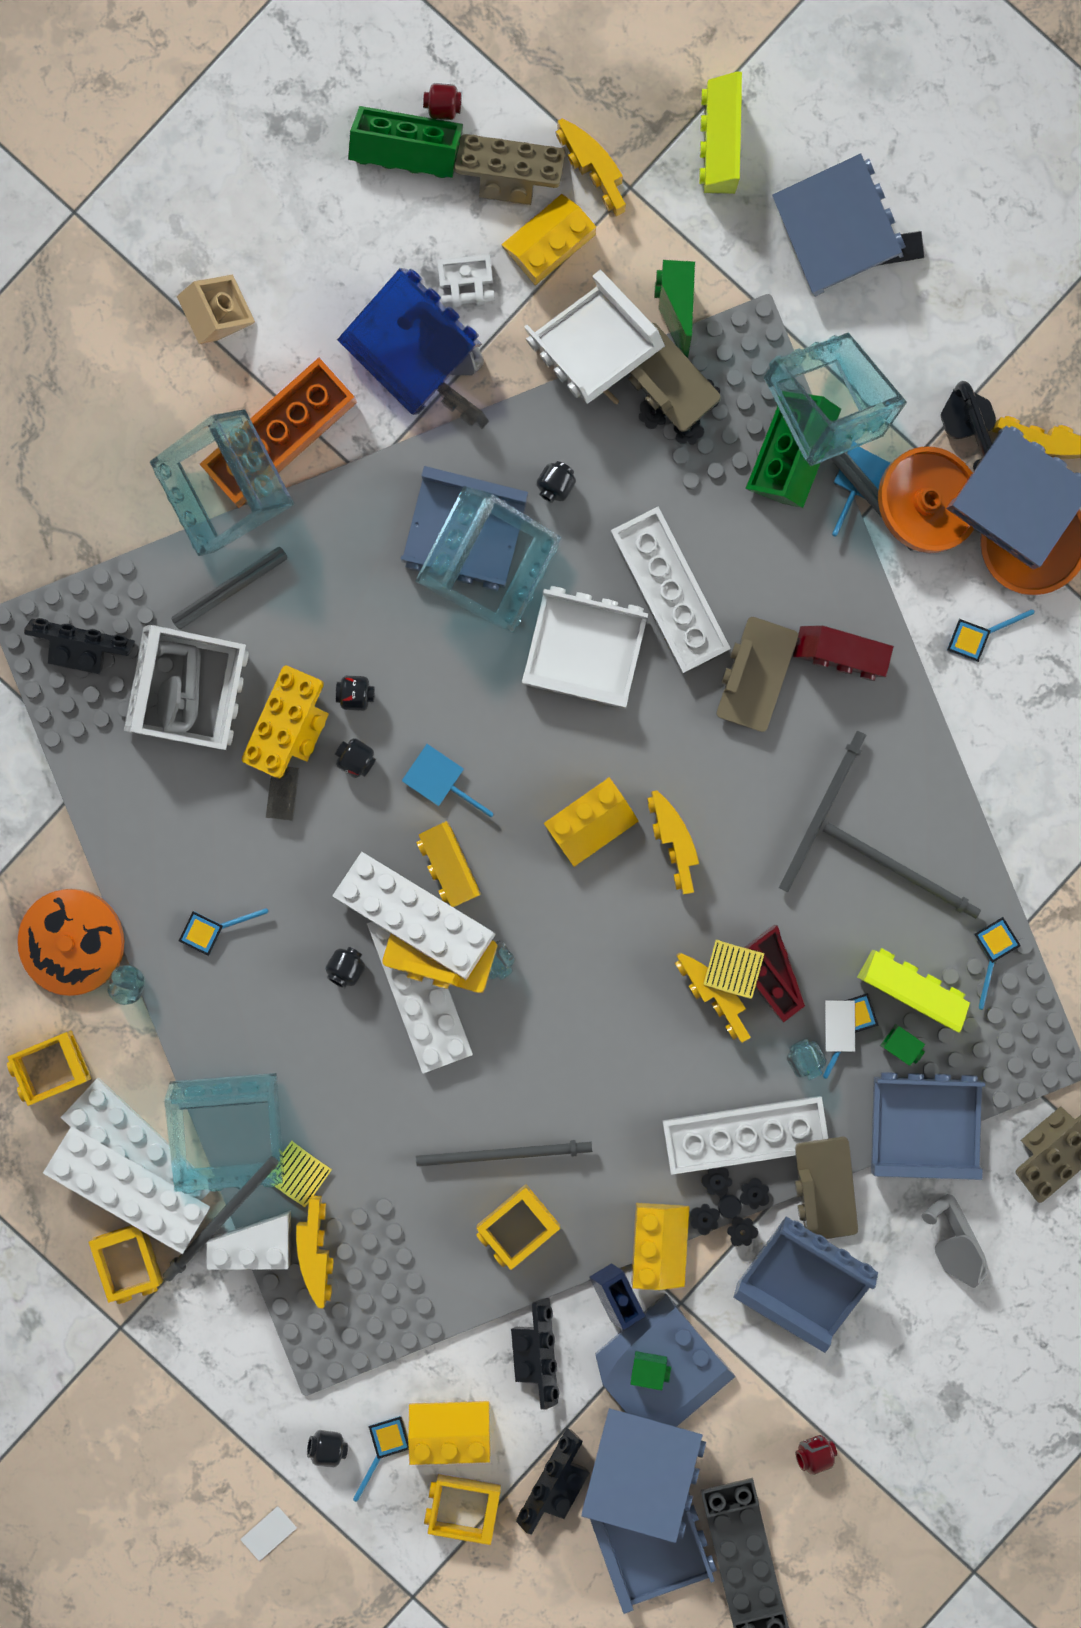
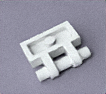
(465, 272)

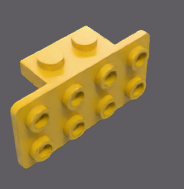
(287, 723)
(418, 966)

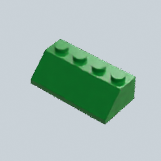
(404, 142)
(780, 466)

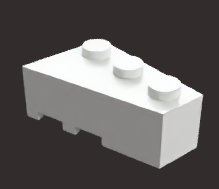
(253, 1246)

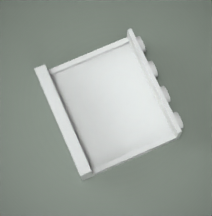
(596, 340)
(585, 647)

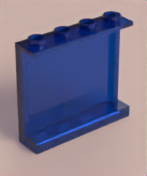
(409, 339)

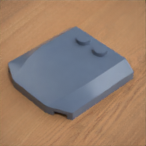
(695, 1367)

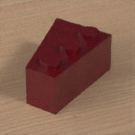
(843, 651)
(776, 978)

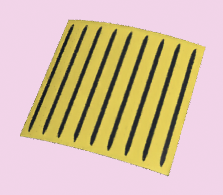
(733, 969)
(301, 1174)

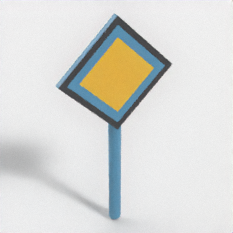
(970, 639)
(203, 932)
(996, 942)
(864, 1019)
(388, 1439)

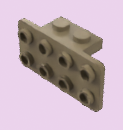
(509, 167)
(674, 385)
(756, 674)
(1055, 1154)
(826, 1187)

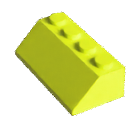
(722, 134)
(915, 990)

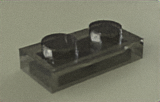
(470, 413)
(283, 795)

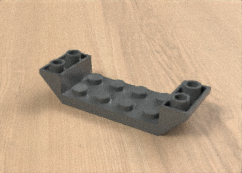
(744, 1555)

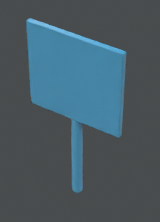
(872, 467)
(435, 776)

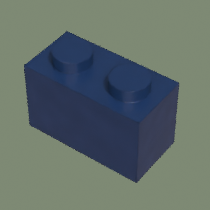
(617, 1296)

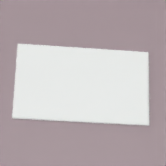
(840, 1025)
(268, 1533)

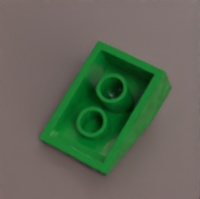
(676, 296)

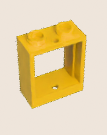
(73, 1056)
(540, 1212)
(117, 1236)
(456, 1531)

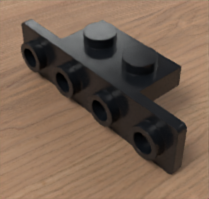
(77, 647)
(535, 1354)
(556, 1485)

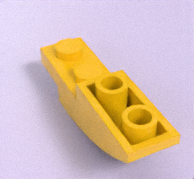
(590, 156)
(1058, 443)
(672, 829)
(725, 1002)
(313, 1261)

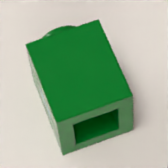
(903, 1045)
(650, 1371)

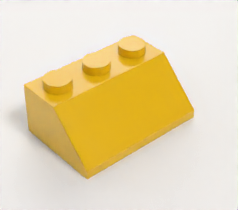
(550, 238)
(591, 822)
(448, 864)
(659, 1246)
(449, 1433)

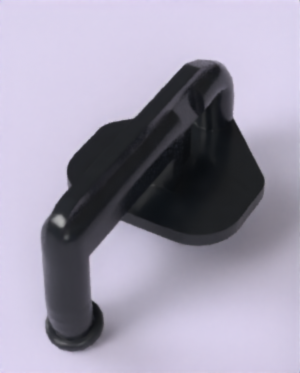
(967, 416)

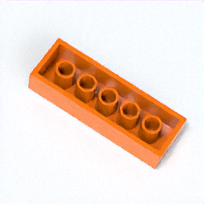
(289, 422)

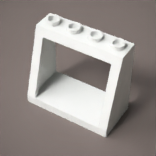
(142, 679)

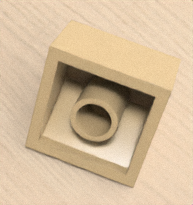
(215, 308)

